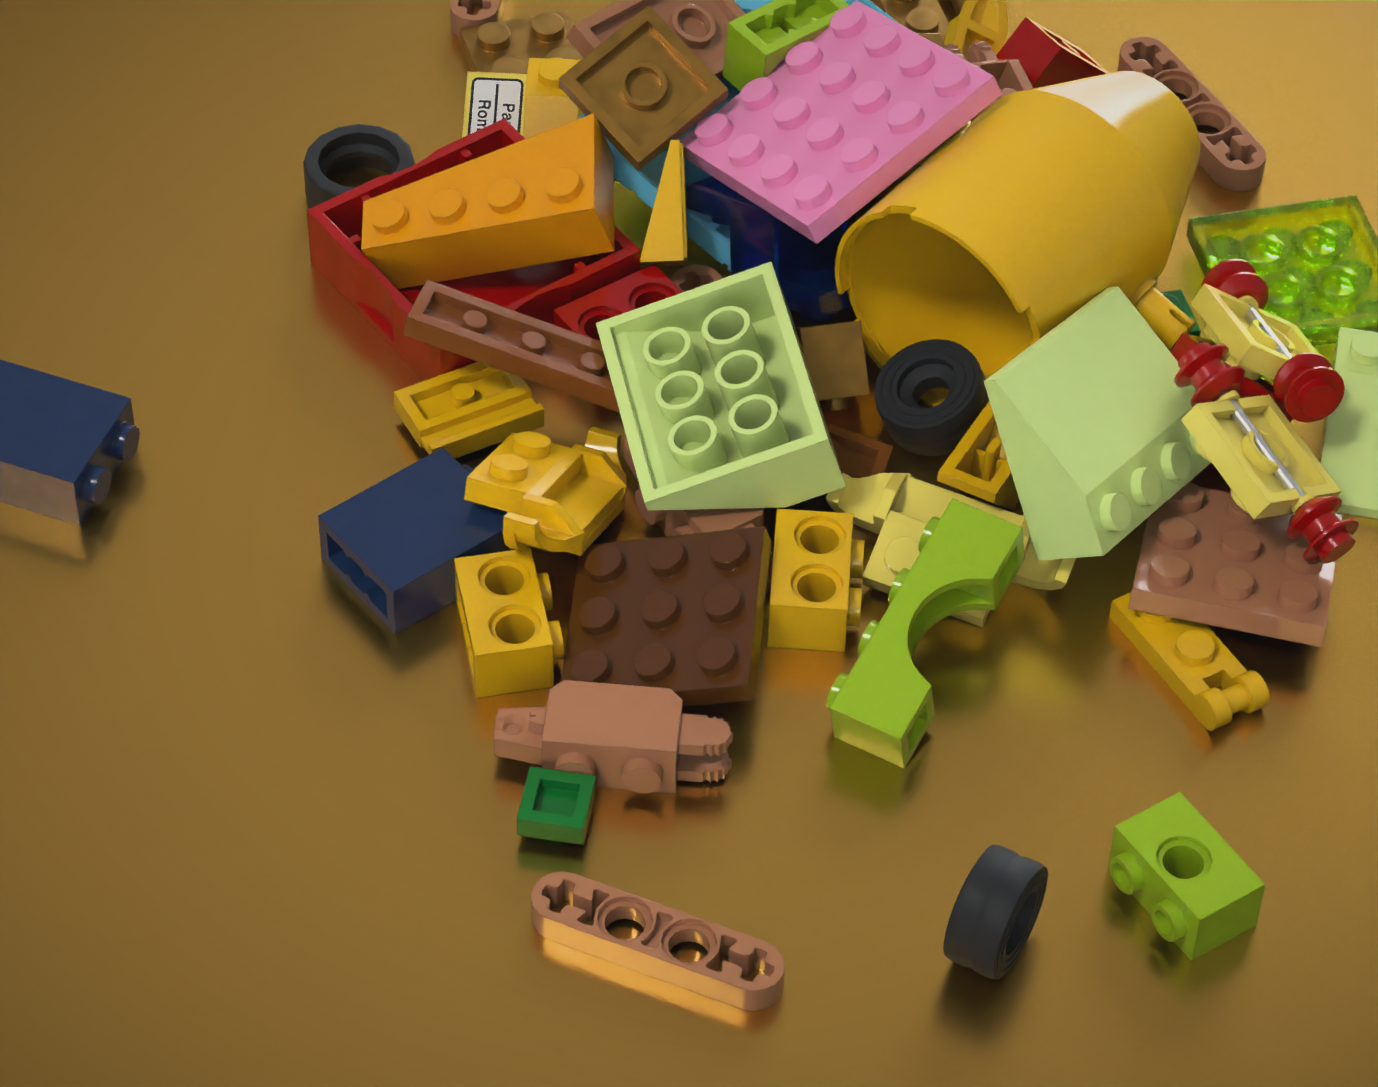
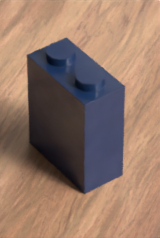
(60, 442)
(402, 539)

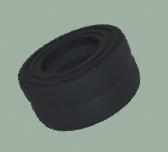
(918, 370)
(995, 911)

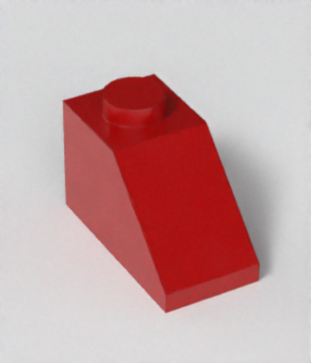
(1047, 56)

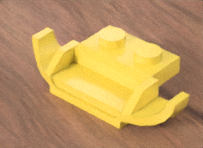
(900, 509)

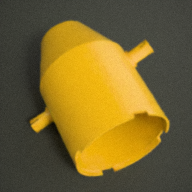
(1027, 222)

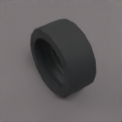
(348, 149)

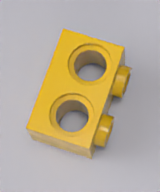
(812, 580)
(506, 622)

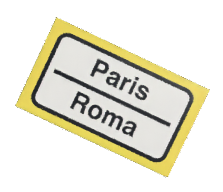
(493, 98)

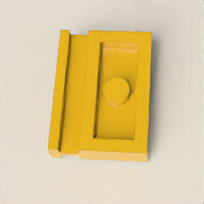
(467, 409)

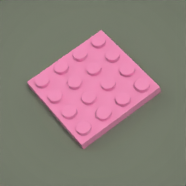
(839, 120)

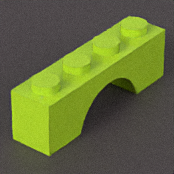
(961, 567)

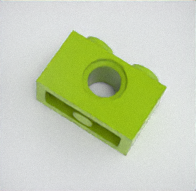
(1185, 876)

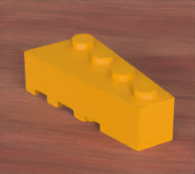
(498, 211)

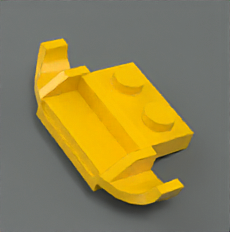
(552, 492)

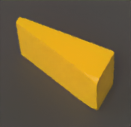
(667, 230)

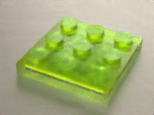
(1310, 254)

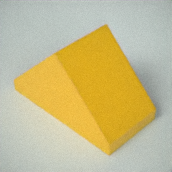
(980, 464)

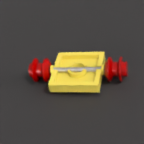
(1264, 344)
(1261, 455)

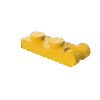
(1193, 664)

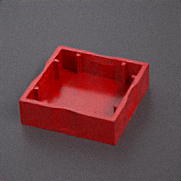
(530, 290)

